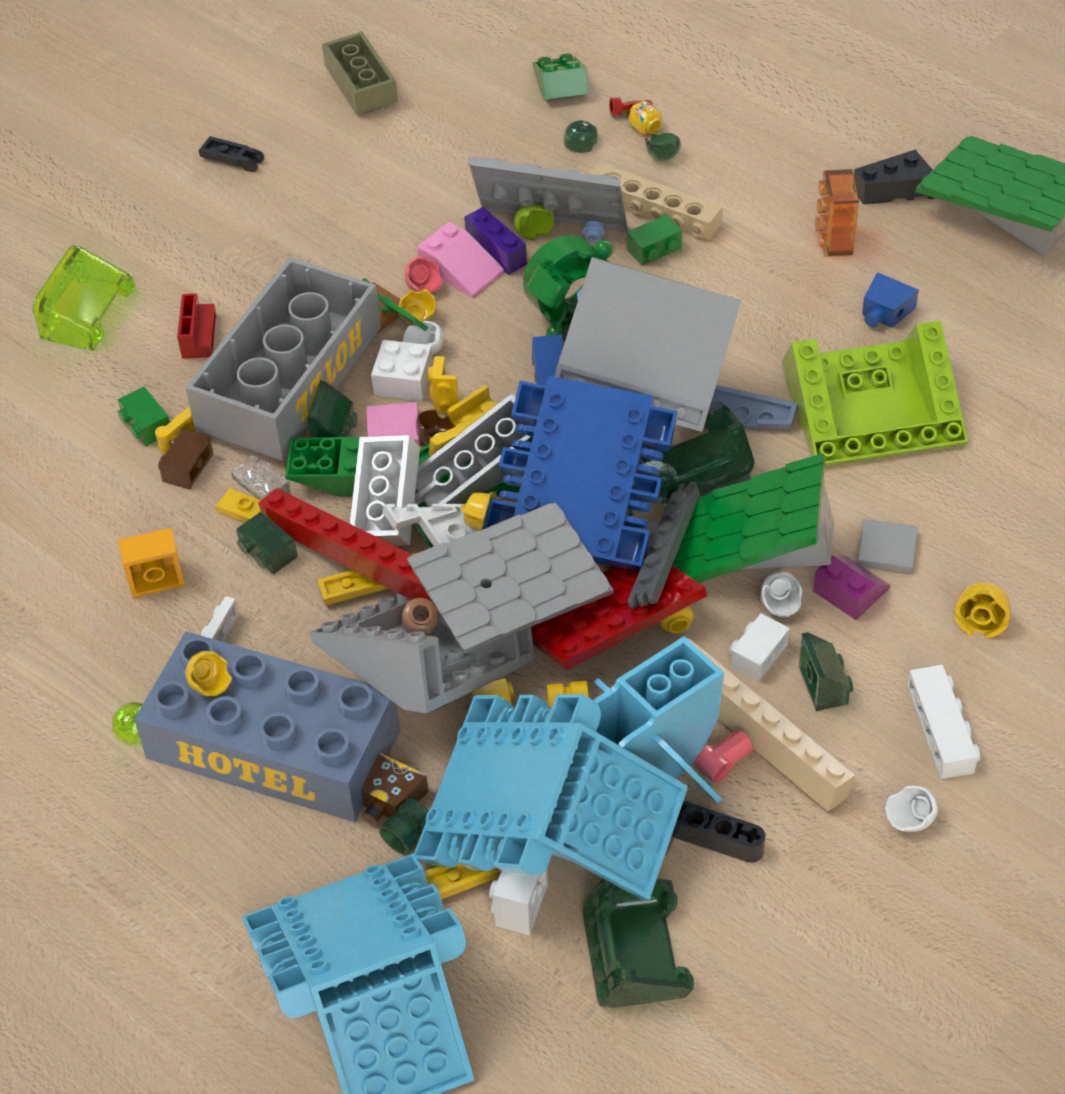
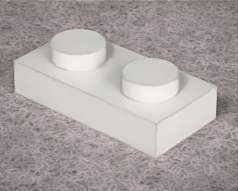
(222, 621)

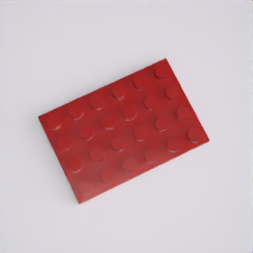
(610, 620)

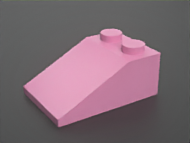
(460, 259)

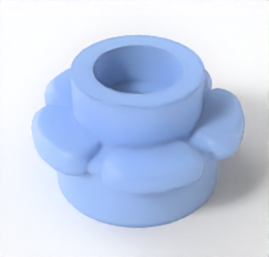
(593, 231)

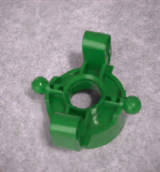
(552, 273)

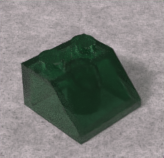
(331, 413)
(823, 673)

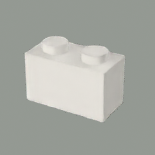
(759, 647)

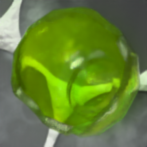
(123, 722)

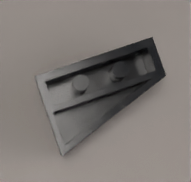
(891, 178)

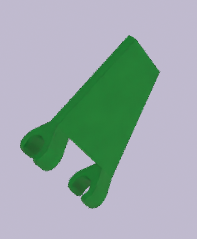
(391, 308)

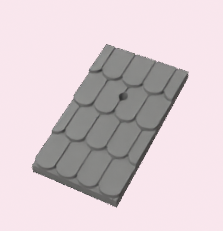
(566, 193)
(532, 573)

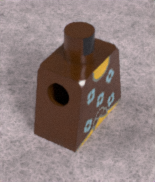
(389, 786)

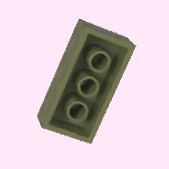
(360, 73)

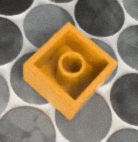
(151, 562)

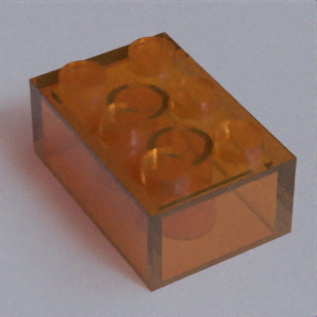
(837, 212)

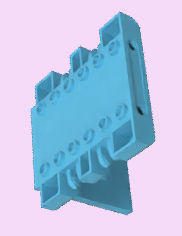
(547, 786)
(373, 973)

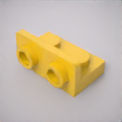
(470, 406)

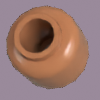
(419, 608)

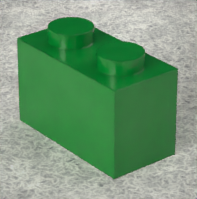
(654, 240)
(142, 415)

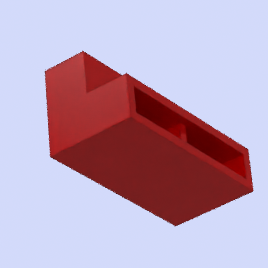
(196, 327)

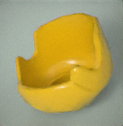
(419, 304)
(208, 673)

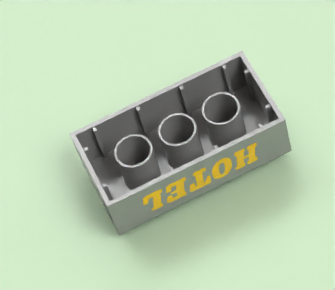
(269, 366)

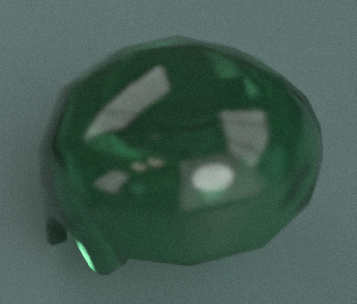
(580, 136)
(663, 146)

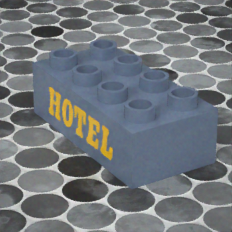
(272, 730)

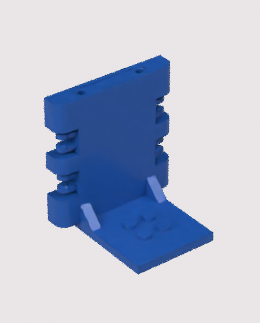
(587, 462)

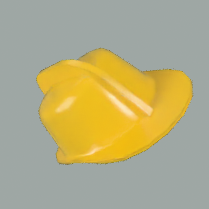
(476, 509)

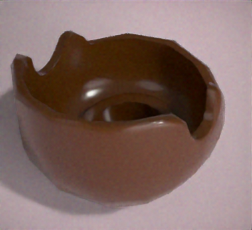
(430, 423)

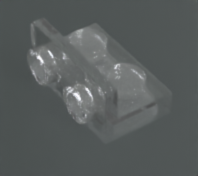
(259, 478)

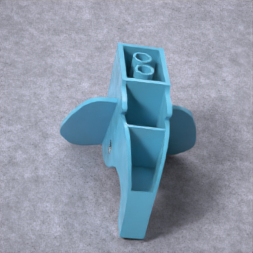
(665, 709)

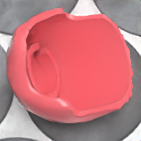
(422, 274)

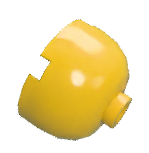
(983, 609)

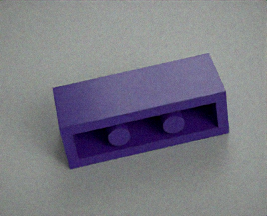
(497, 240)

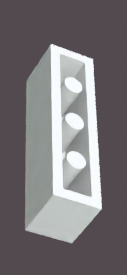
(943, 722)

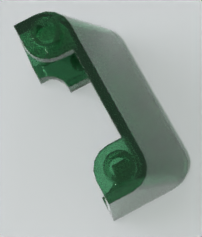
(706, 459)
(633, 946)

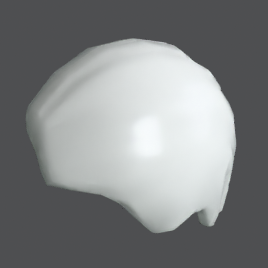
(432, 336)
(781, 594)
(911, 809)

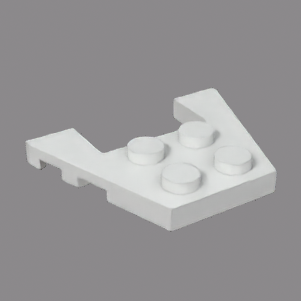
(439, 522)

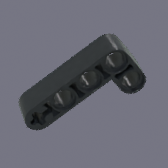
(748, 846)

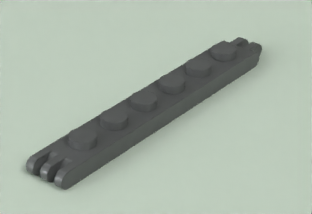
(664, 546)

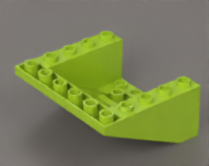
(876, 397)

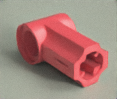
(718, 759)

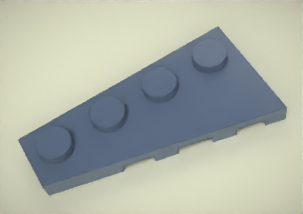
(755, 410)

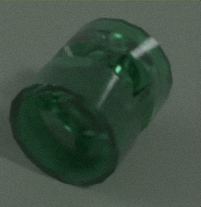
(405, 827)

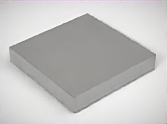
(887, 546)

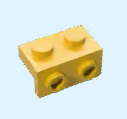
(443, 387)

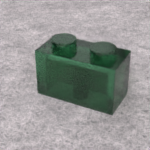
(266, 543)

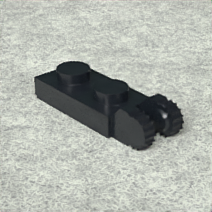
(231, 153)

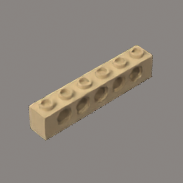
(656, 200)

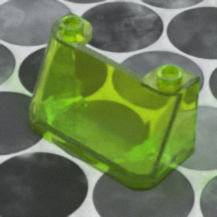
(77, 298)

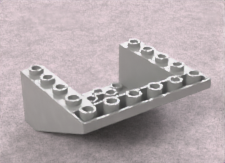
(649, 338)
(412, 667)

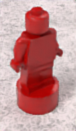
(616, 105)

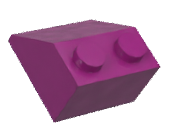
(848, 586)

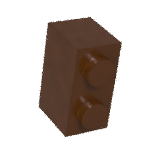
(185, 459)

